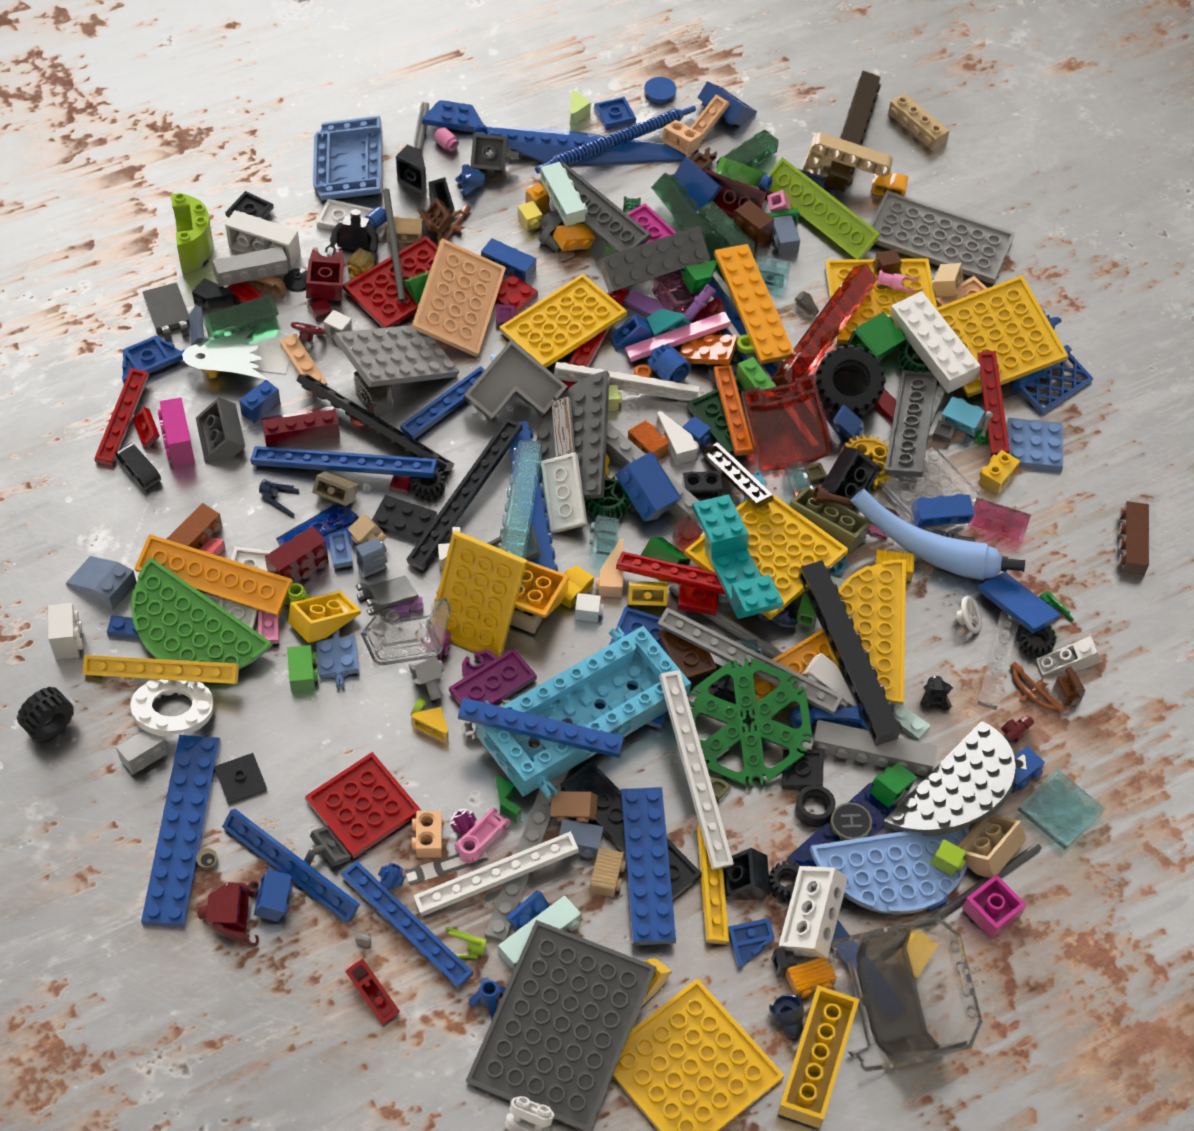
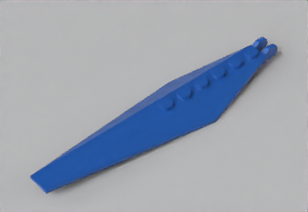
(548, 142)

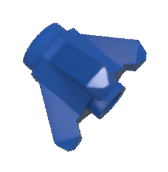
(469, 179)
(487, 995)

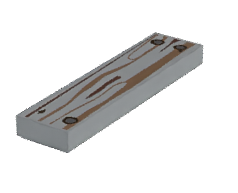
(563, 426)

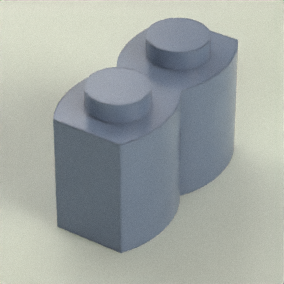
(371, 557)

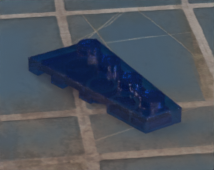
(325, 522)

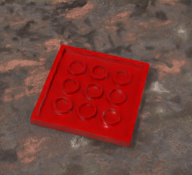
(362, 804)

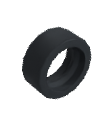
(815, 791)

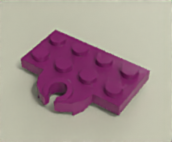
(493, 678)

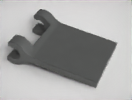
(386, 593)

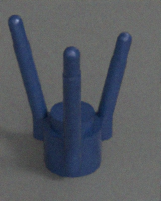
(271, 488)

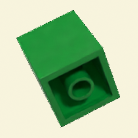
(878, 336)

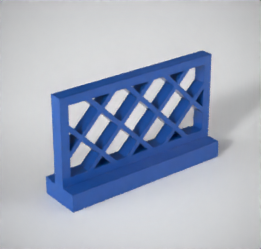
(1028, 380)

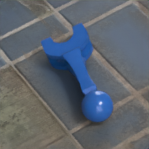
(846, 716)

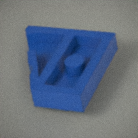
(749, 939)

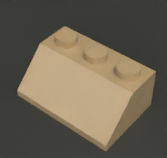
(992, 844)

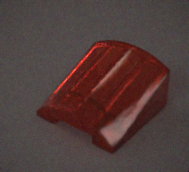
(787, 424)

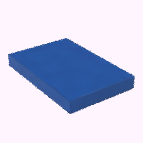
(697, 182)

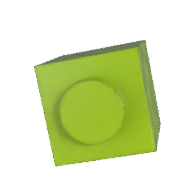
(948, 858)

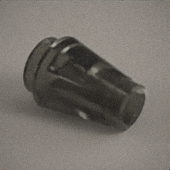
(806, 303)

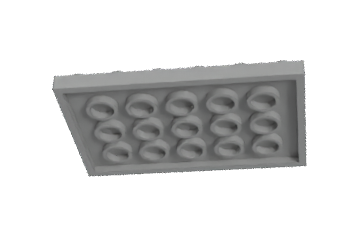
(395, 355)

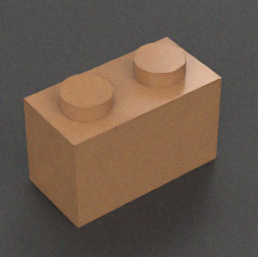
(574, 806)

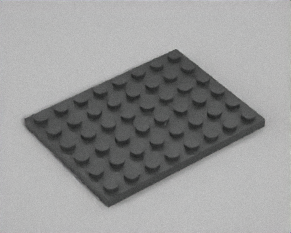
(562, 1024)

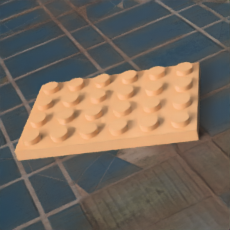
(458, 297)

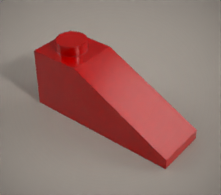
(371, 990)

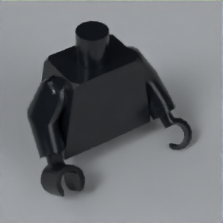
(354, 233)

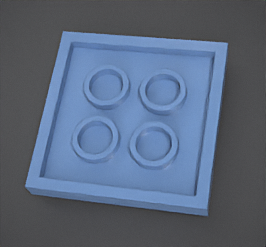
(1036, 443)

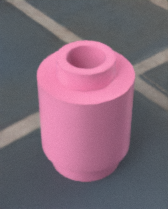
(446, 139)

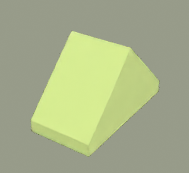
(579, 107)

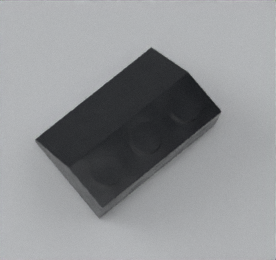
(851, 474)

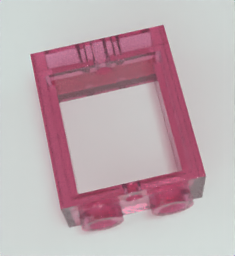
(665, 285)

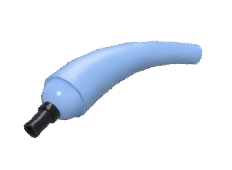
(950, 554)

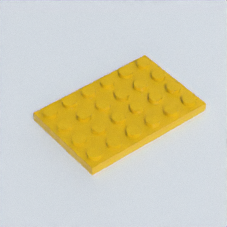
(563, 320)
(481, 592)

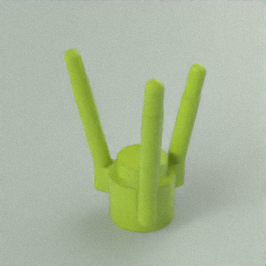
(475, 944)

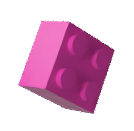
(994, 906)

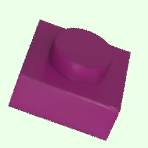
(504, 313)

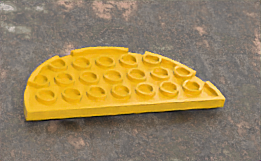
(877, 606)

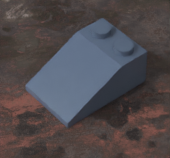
(103, 581)

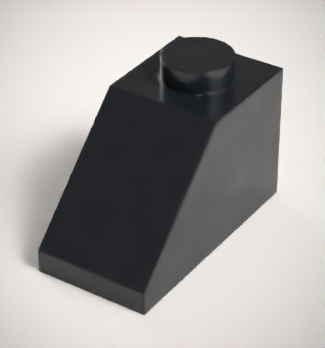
(211, 296)

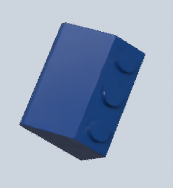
(737, 112)
(648, 486)

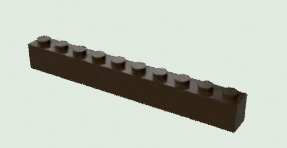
(854, 126)

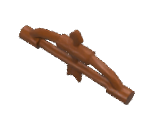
(463, 213)
(1017, 670)

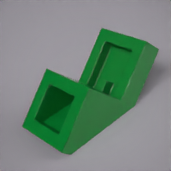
(505, 793)

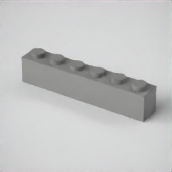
(859, 745)

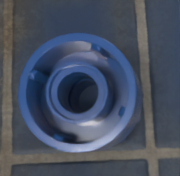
(669, 364)

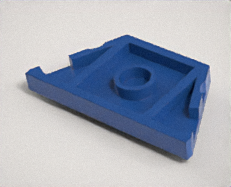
(452, 116)
(149, 356)

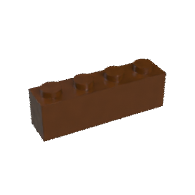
(1134, 538)

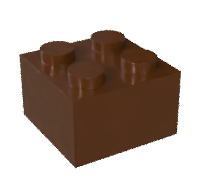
(755, 224)

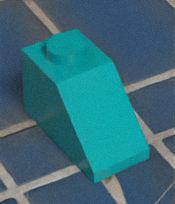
(665, 321)

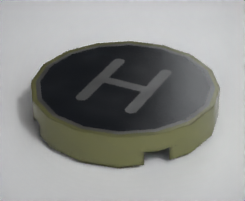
(851, 821)

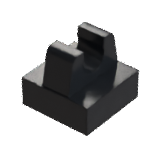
(780, 961)

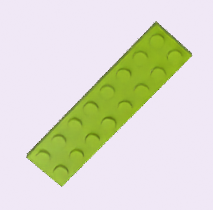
(823, 210)

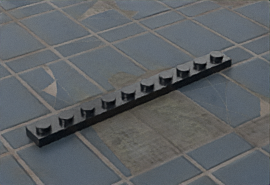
(368, 419)
(464, 494)

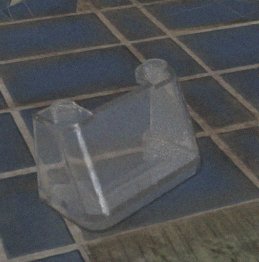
(406, 640)

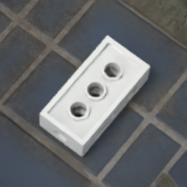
(813, 911)

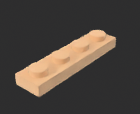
(300, 358)

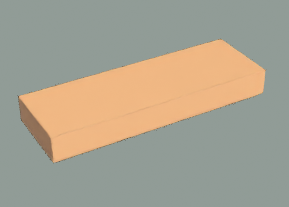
(710, 115)

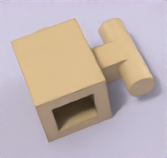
(365, 530)

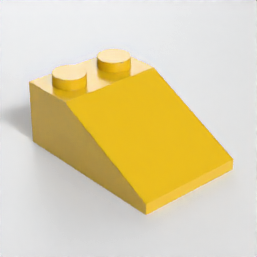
(321, 615)

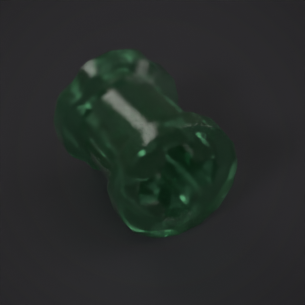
(631, 203)

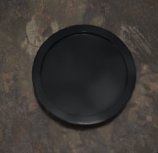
(295, 279)

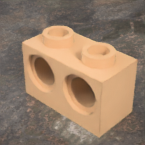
(681, 137)
(427, 834)

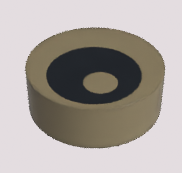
(207, 859)

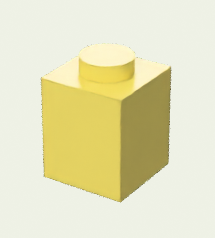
(529, 216)

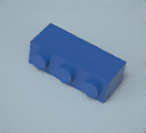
(514, 260)
(942, 510)

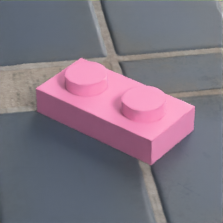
(268, 626)

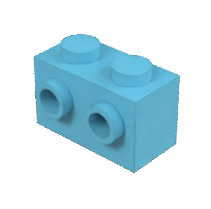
(963, 415)

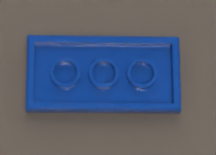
(1019, 602)

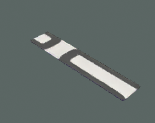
(439, 868)

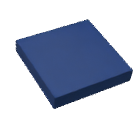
(615, 113)

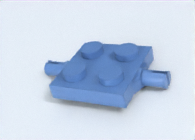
(337, 657)

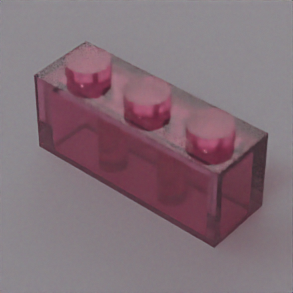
(1000, 519)

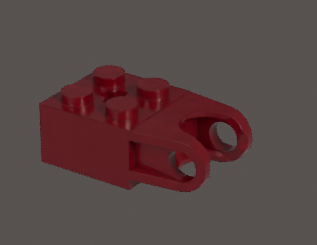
(325, 276)

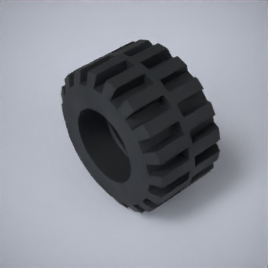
(45, 714)

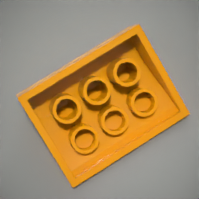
(541, 589)

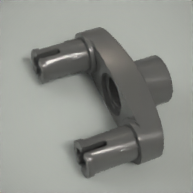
(550, 223)

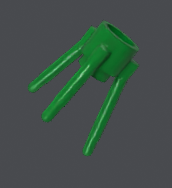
(1053, 602)

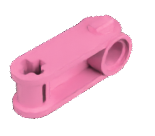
(481, 836)

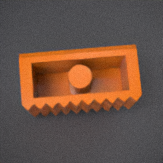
(648, 439)

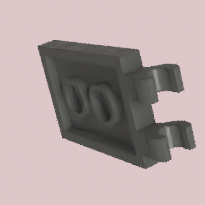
(167, 309)

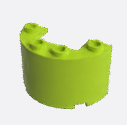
(193, 231)

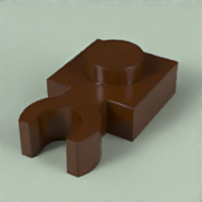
(704, 160)

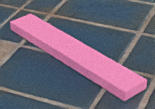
(678, 336)

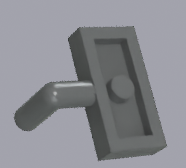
(329, 846)

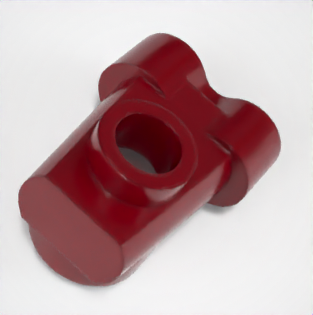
(1014, 730)

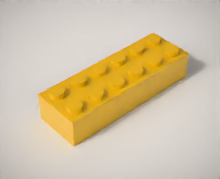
(818, 1057)

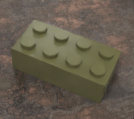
(833, 518)

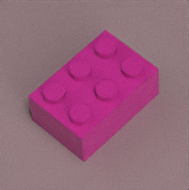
(176, 432)

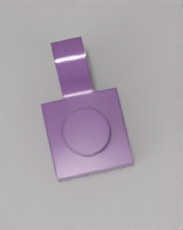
(412, 605)

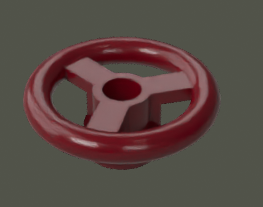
(307, 331)

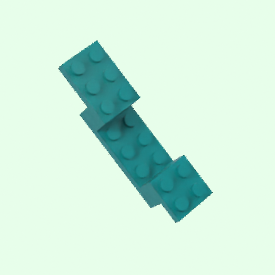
(729, 555)

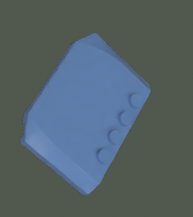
(348, 158)

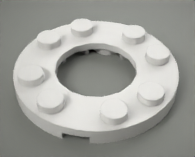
(165, 726)

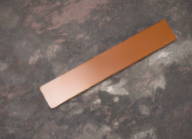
(733, 410)

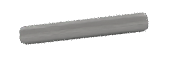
(420, 128)

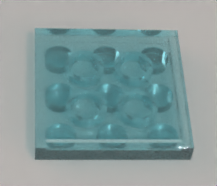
(1061, 809)

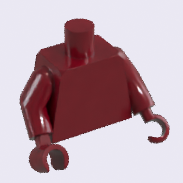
(228, 910)

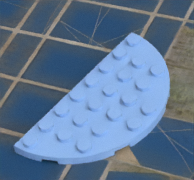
(891, 870)

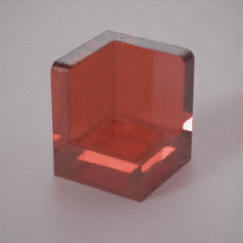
(688, 529)

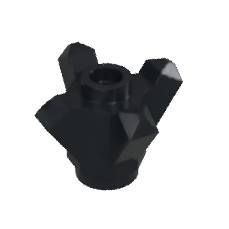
(936, 693)

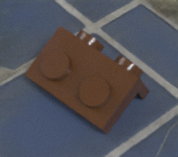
(436, 216)

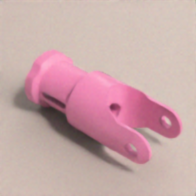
(894, 281)

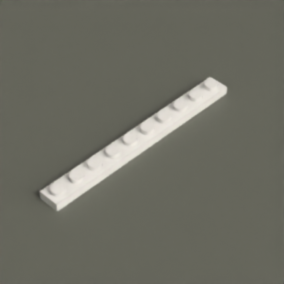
(696, 770)

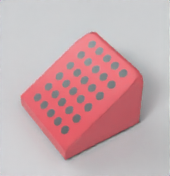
(213, 546)

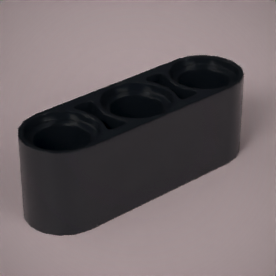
(138, 466)

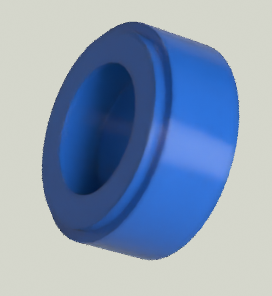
(765, 183)

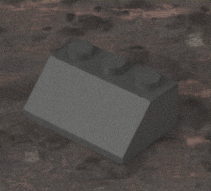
(220, 430)

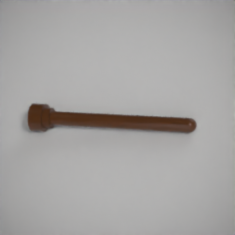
(821, 494)

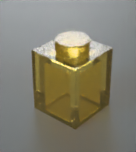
(360, 262)

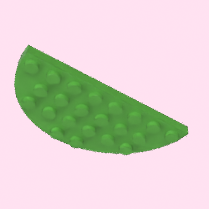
(187, 625)

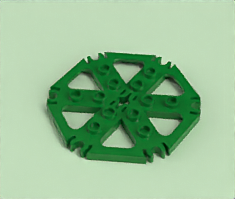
(766, 727)

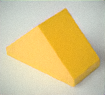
(432, 723)

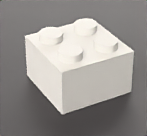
(64, 631)

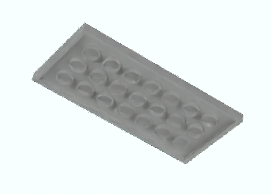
(941, 236)

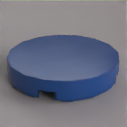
(660, 90)

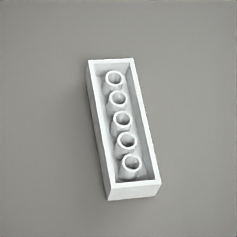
(935, 342)

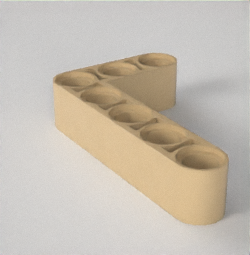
(846, 153)

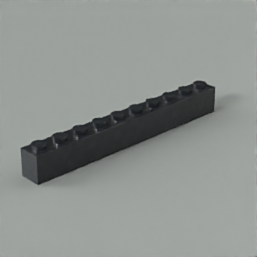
(849, 653)

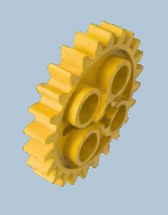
(870, 448)

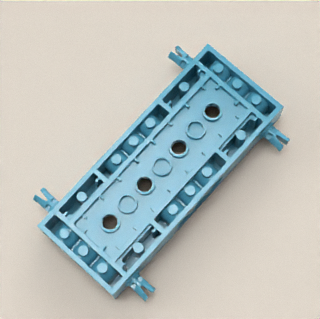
(572, 698)

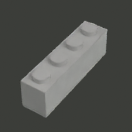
(250, 266)

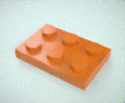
(710, 349)

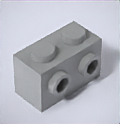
(141, 751)

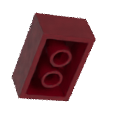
(299, 556)

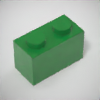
(892, 784)

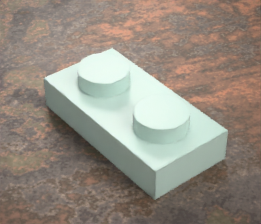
(910, 722)

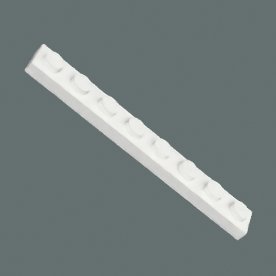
(630, 383)
(496, 873)

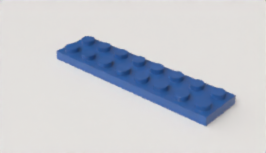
(648, 866)

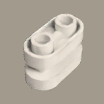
(528, 1116)

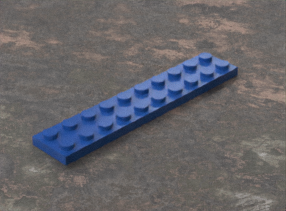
(181, 832)

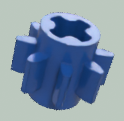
(391, 875)

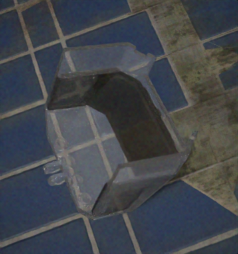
(911, 992)

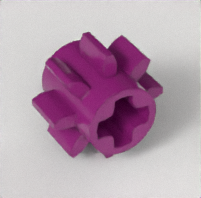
(463, 821)

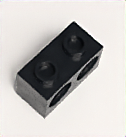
(703, 484)

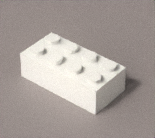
(254, 234)

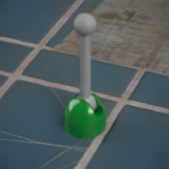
(983, 433)

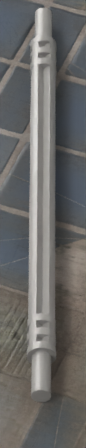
(737, 629)

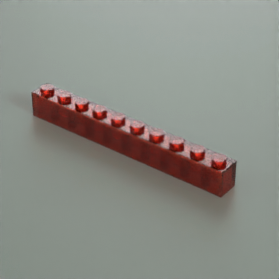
(826, 326)

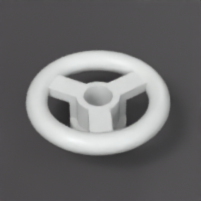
(968, 613)

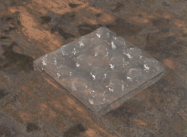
(937, 479)

